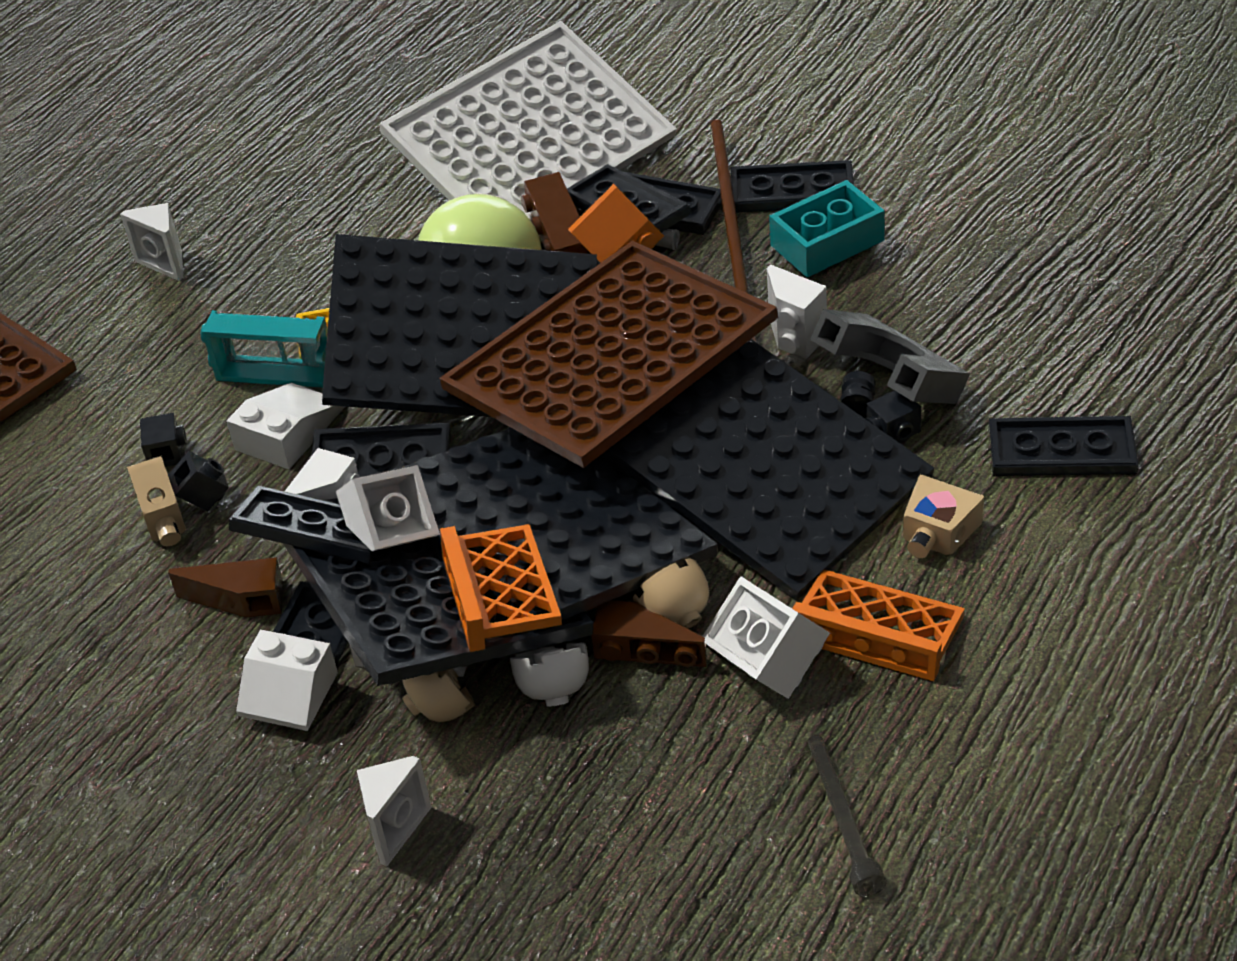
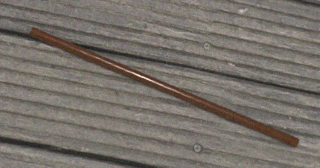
(729, 209)

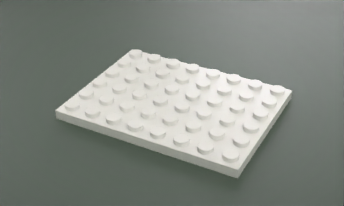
(526, 117)

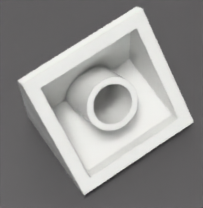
(154, 239)
(394, 803)

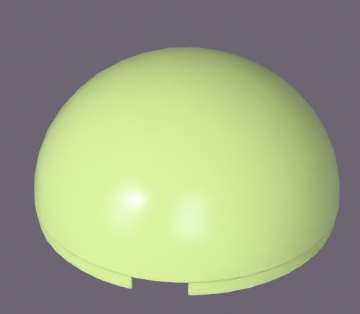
(481, 221)

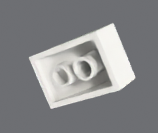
(280, 423)
(765, 637)

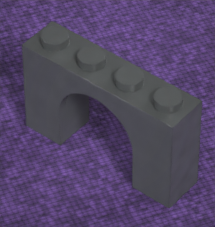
(916, 370)

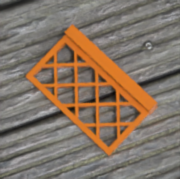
(470, 597)
(873, 639)

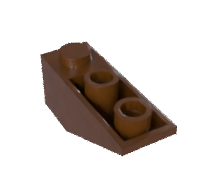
(237, 587)
(636, 634)

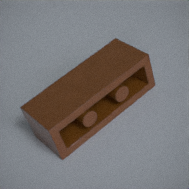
(552, 213)

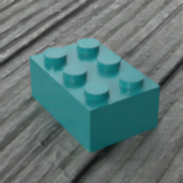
(827, 228)

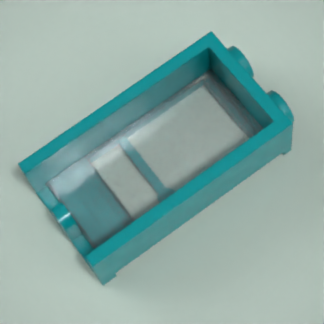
(266, 348)

